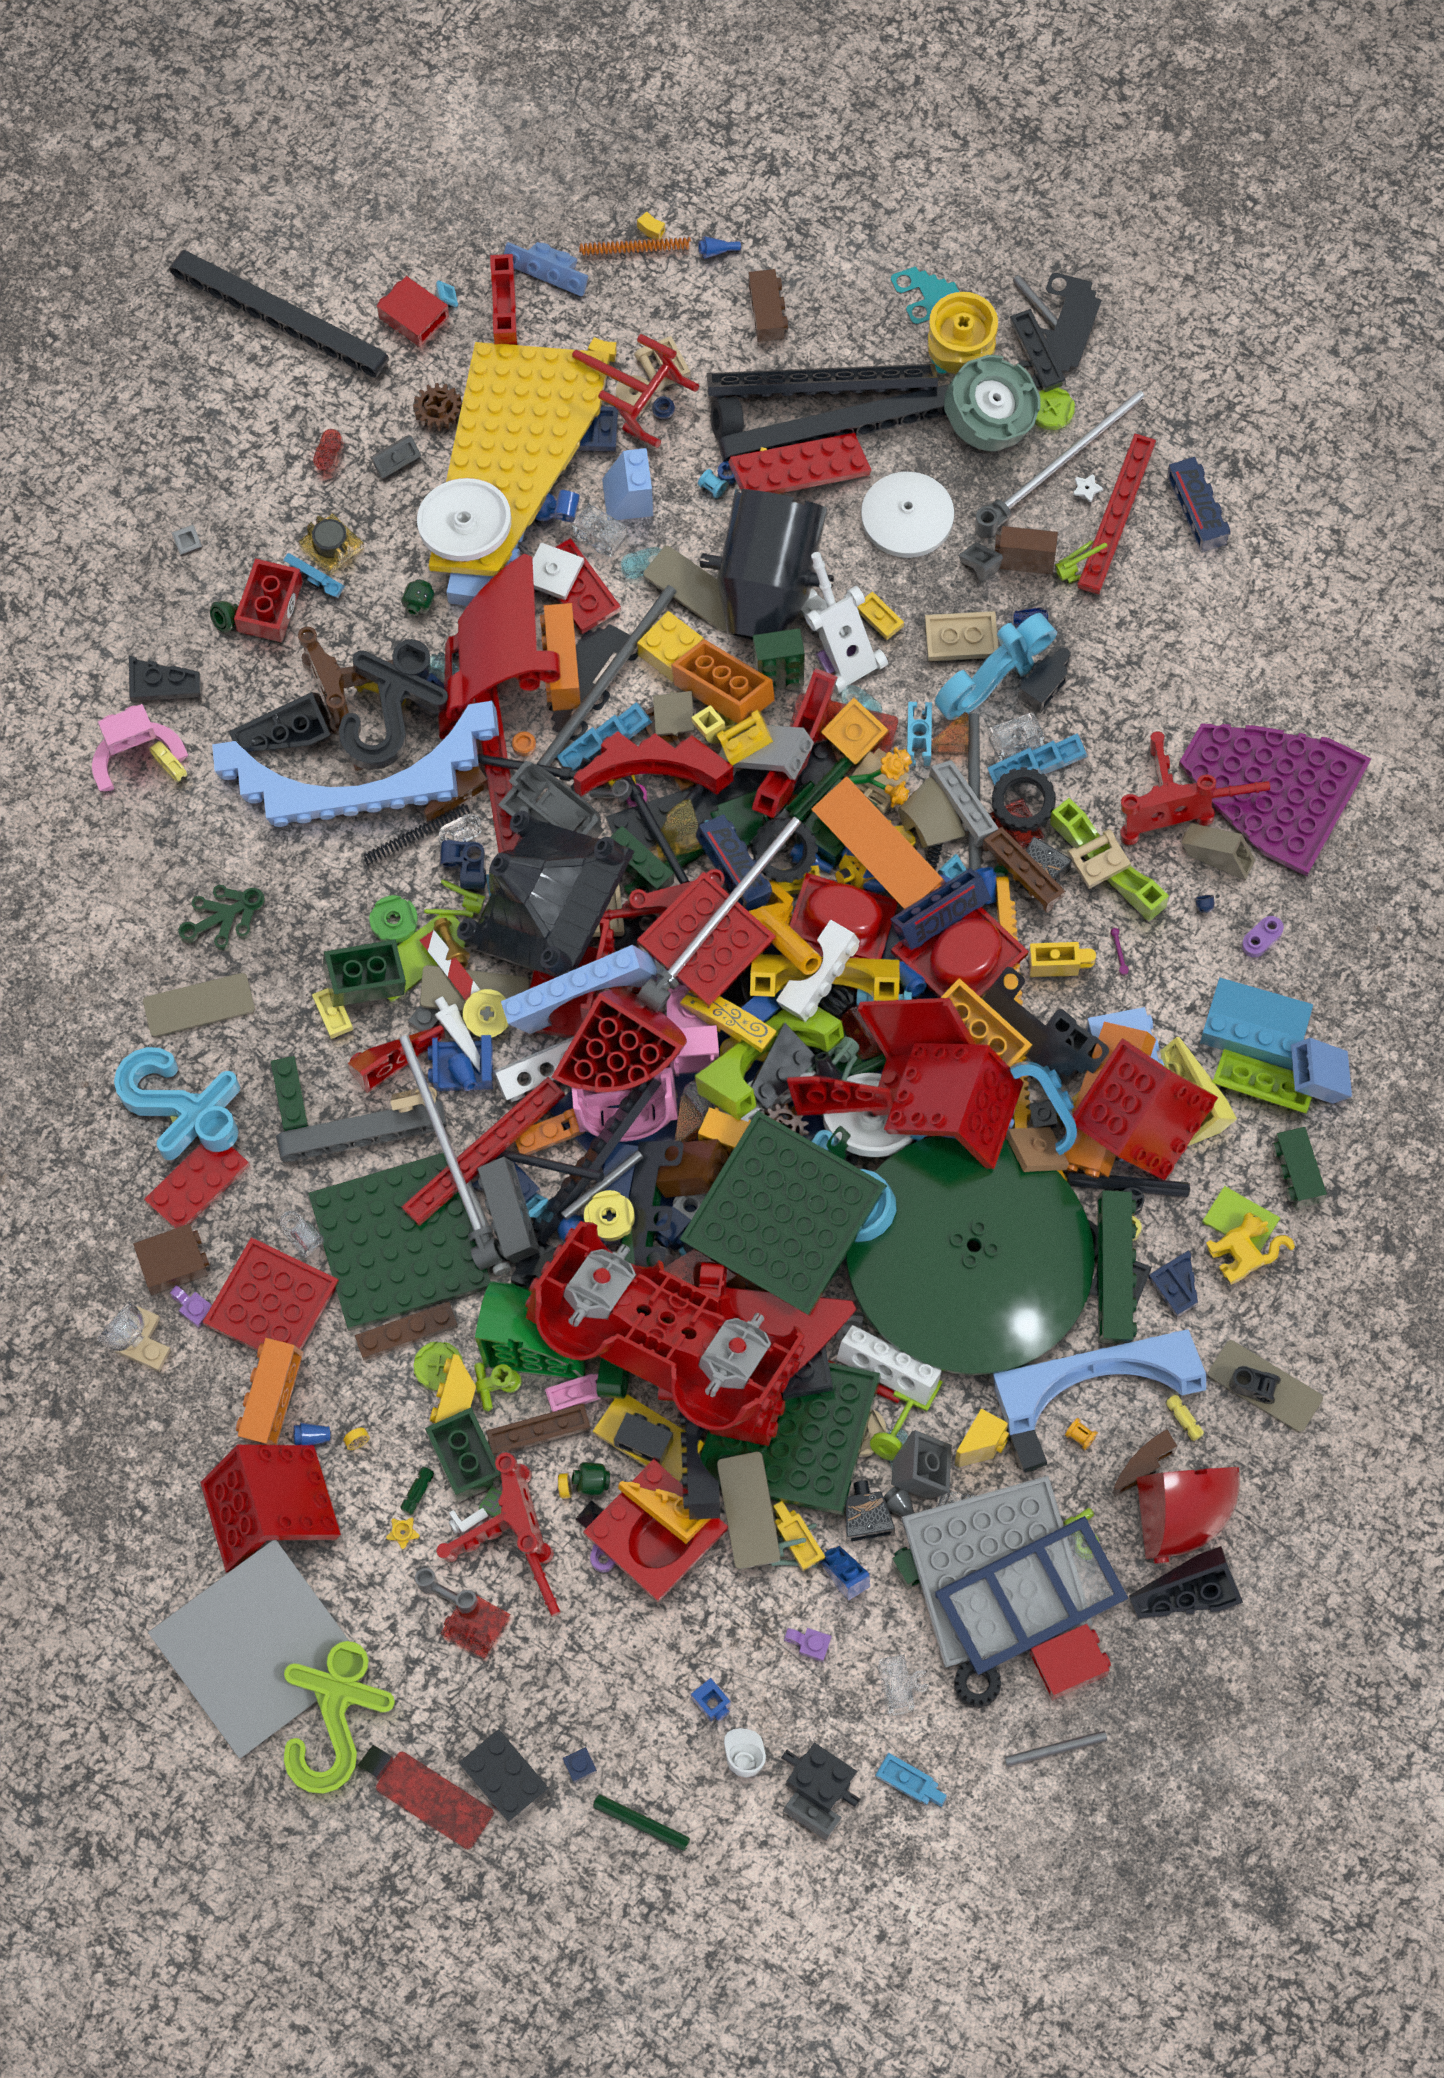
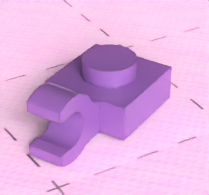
(193, 1308)
(812, 1644)

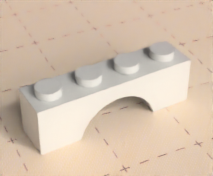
(803, 996)

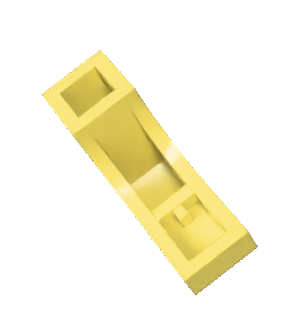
(710, 723)

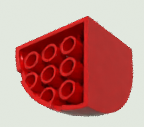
(619, 1045)
(1185, 1509)

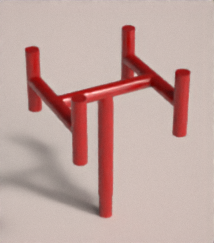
(628, 411)

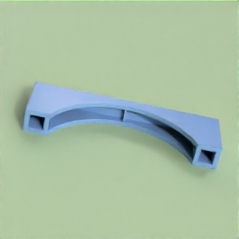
(1163, 1358)

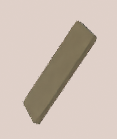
(693, 585)
(437, 984)
(198, 1005)
(1294, 1400)
(748, 1510)

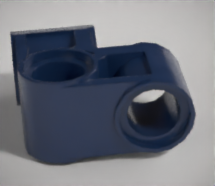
(456, 855)

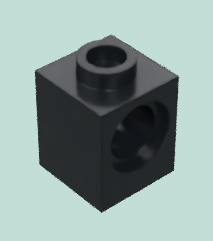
(1045, 1115)

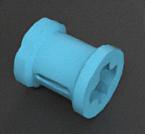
(712, 483)

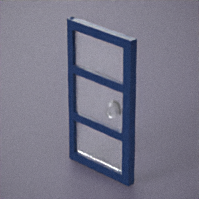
(1031, 1595)

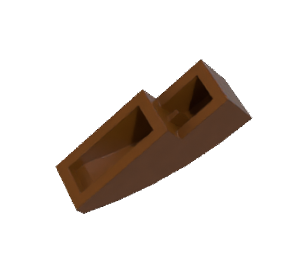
(1145, 1461)

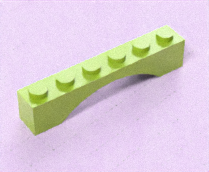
(1135, 887)

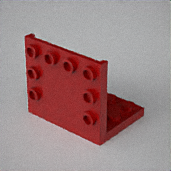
(570, 1015)
(905, 1022)
(958, 1094)
(1143, 1110)
(266, 1496)

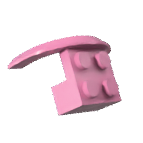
(126, 731)

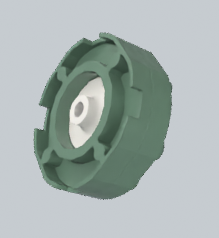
(992, 403)

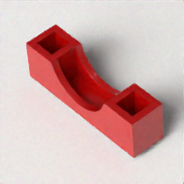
(503, 299)

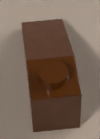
(469, 785)

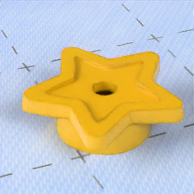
(397, 1527)

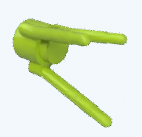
(1067, 567)
(472, 902)

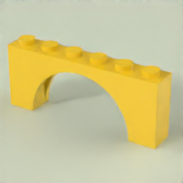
(873, 976)

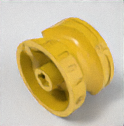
(961, 330)

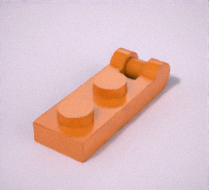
(548, 1133)

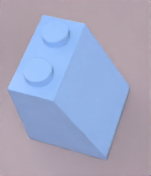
(629, 486)

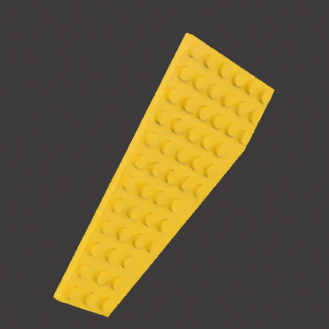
(520, 431)

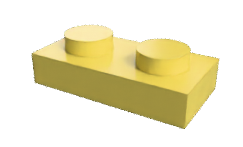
(334, 1018)

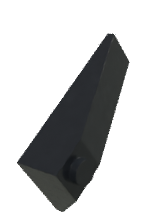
(291, 725)
(1195, 1585)

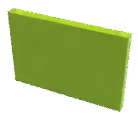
(1229, 1214)

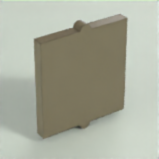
(673, 713)

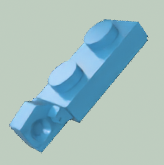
(316, 577)
(910, 1781)

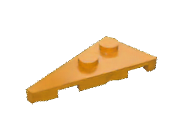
(665, 1508)

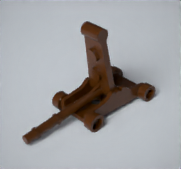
(329, 677)

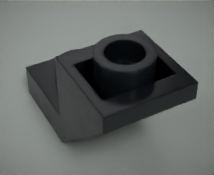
(1027, 1451)

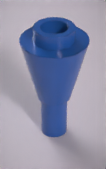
(711, 246)
(797, 852)

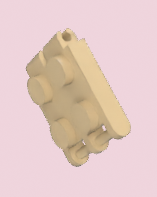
(870, 764)

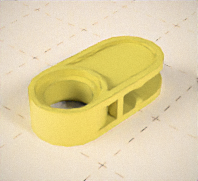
(168, 761)

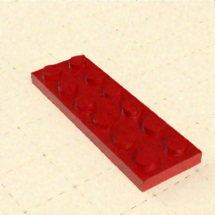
(801, 465)

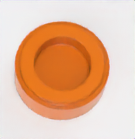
(524, 743)

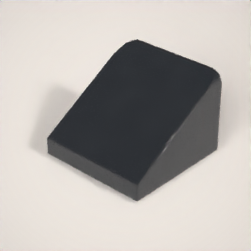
(375, 1762)

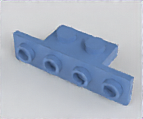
(549, 265)

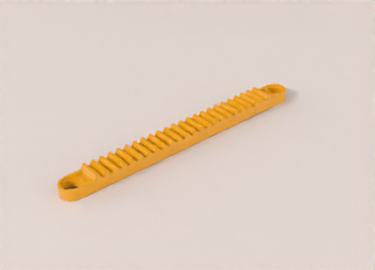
(1006, 918)

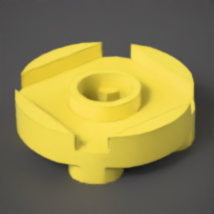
(477, 1002)
(619, 1205)

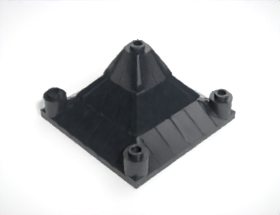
(546, 896)

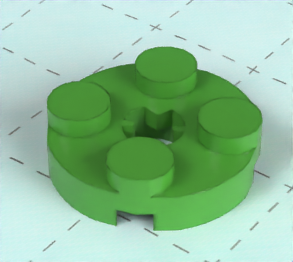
(400, 908)

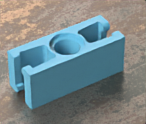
(919, 725)

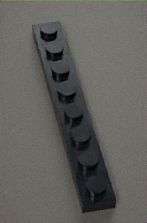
(595, 1157)

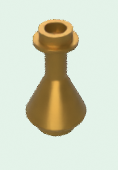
(455, 950)

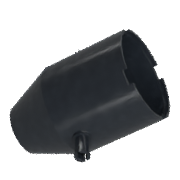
(767, 561)

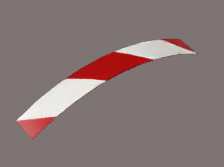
(452, 968)

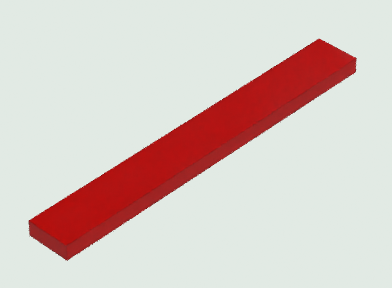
(1117, 513)
(498, 778)
(484, 1150)

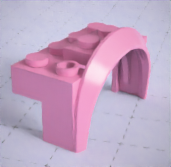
(590, 1104)

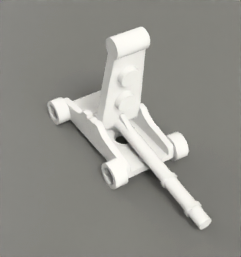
(840, 628)

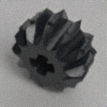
(838, 1001)

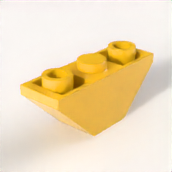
(456, 1391)

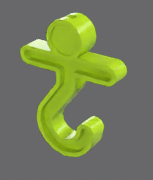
(334, 1693)

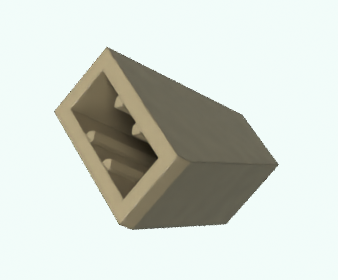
(1219, 849)

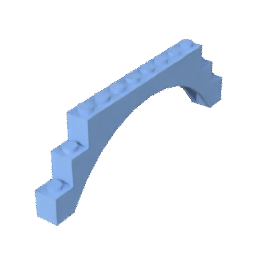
(424, 781)

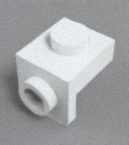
(469, 1523)

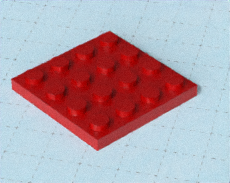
(722, 955)
(270, 1298)

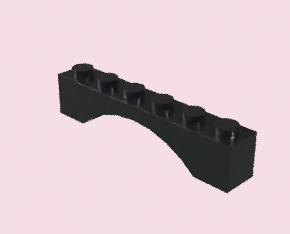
(702, 1487)

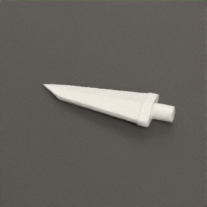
(454, 1024)

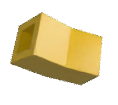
(650, 226)
(604, 346)

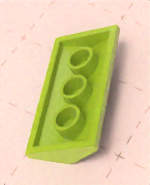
(1260, 1080)

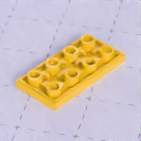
(613, 1417)

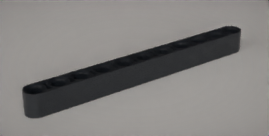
(279, 314)
(855, 419)

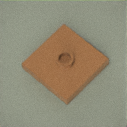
(1036, 1149)

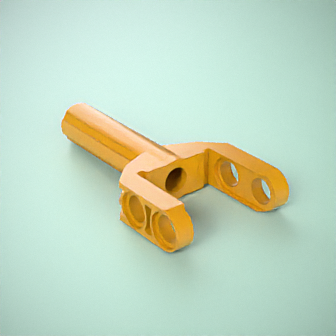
(777, 919)

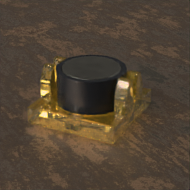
(332, 543)

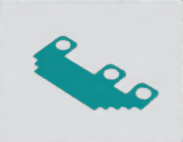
(932, 290)

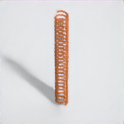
(632, 246)

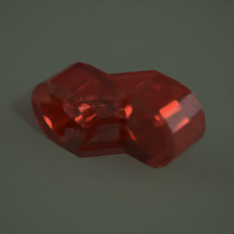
(332, 441)

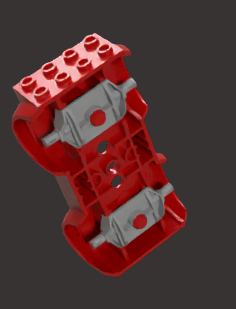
(717, 1379)

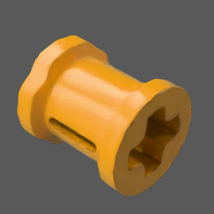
(1081, 1434)

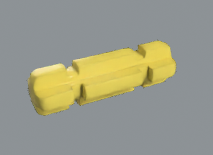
(1185, 1417)

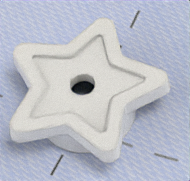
(1084, 493)

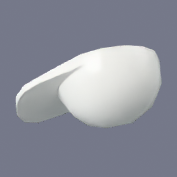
(744, 1752)

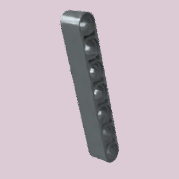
(355, 1132)

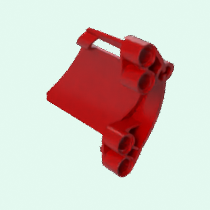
(496, 643)
(778, 1315)

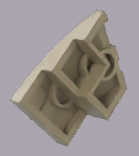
(931, 815)

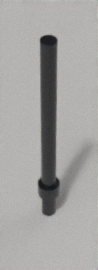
(564, 773)
(637, 797)
(552, 1165)

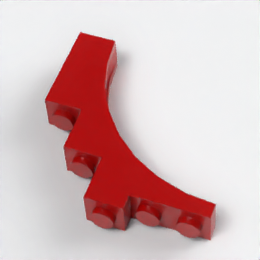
(812, 716)
(655, 756)

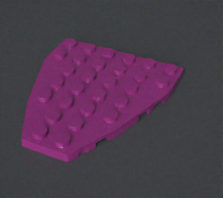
(1307, 790)

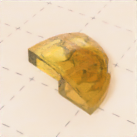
(680, 829)

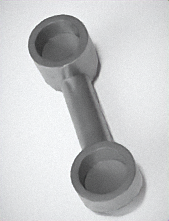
(621, 789)
(427, 1583)

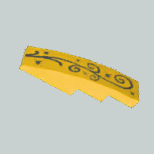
(732, 1020)

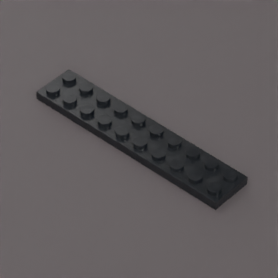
(822, 379)
(744, 781)

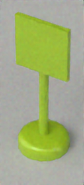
(887, 1444)

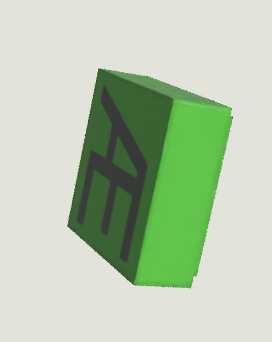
(491, 1502)

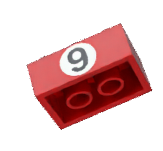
(268, 600)

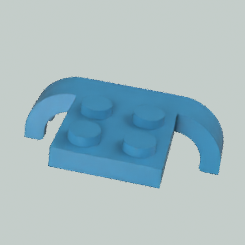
(1061, 1100)

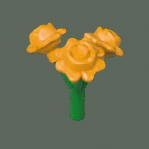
(893, 767)

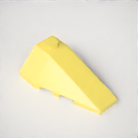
(1181, 1061)

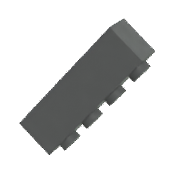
(508, 1210)

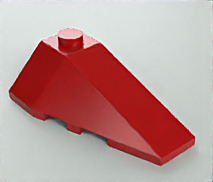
(385, 1060)
(830, 1095)

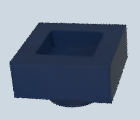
(579, 1765)

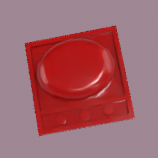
(847, 905)
(969, 950)
(642, 1544)

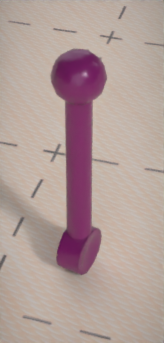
(1123, 970)

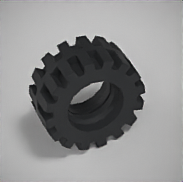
(975, 1699)

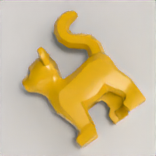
(1245, 1254)

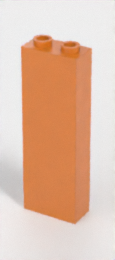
(877, 844)
(1086, 1152)

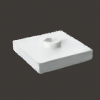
(555, 570)

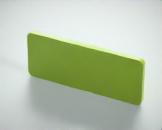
(415, 956)

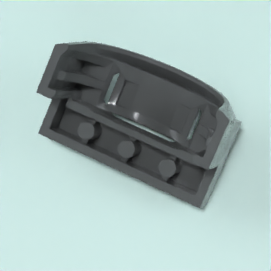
(558, 801)

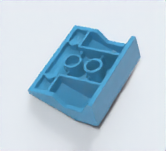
(1255, 1023)

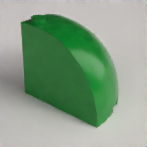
(513, 1340)

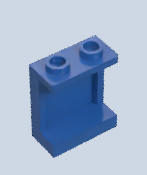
(441, 1053)

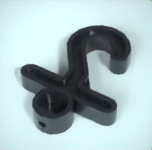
(395, 683)

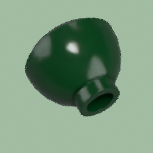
(223, 615)

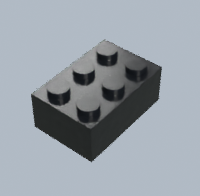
(504, 1778)

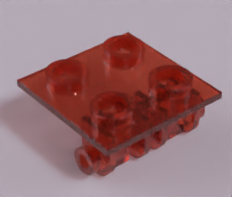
(477, 1628)

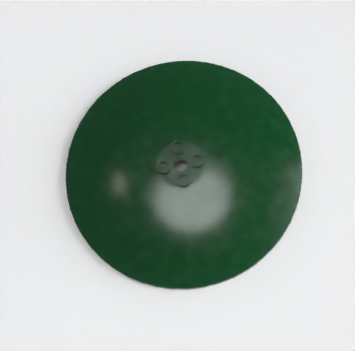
(965, 1306)

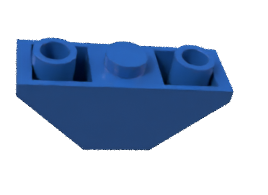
(845, 1572)

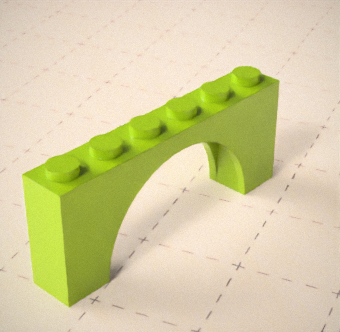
(724, 1078)

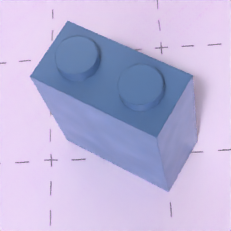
(1321, 1070)

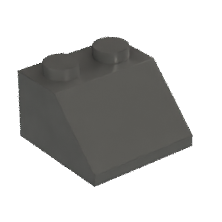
(923, 1466)

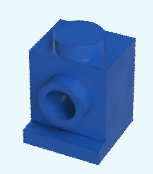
(707, 1692)

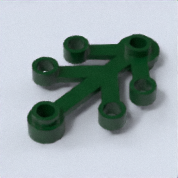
(224, 913)

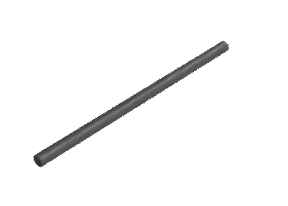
(607, 676)
(974, 780)

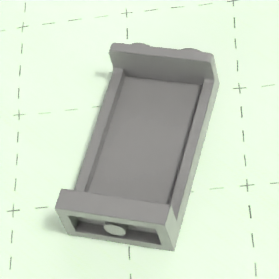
(784, 754)

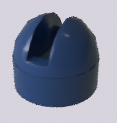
(1205, 903)

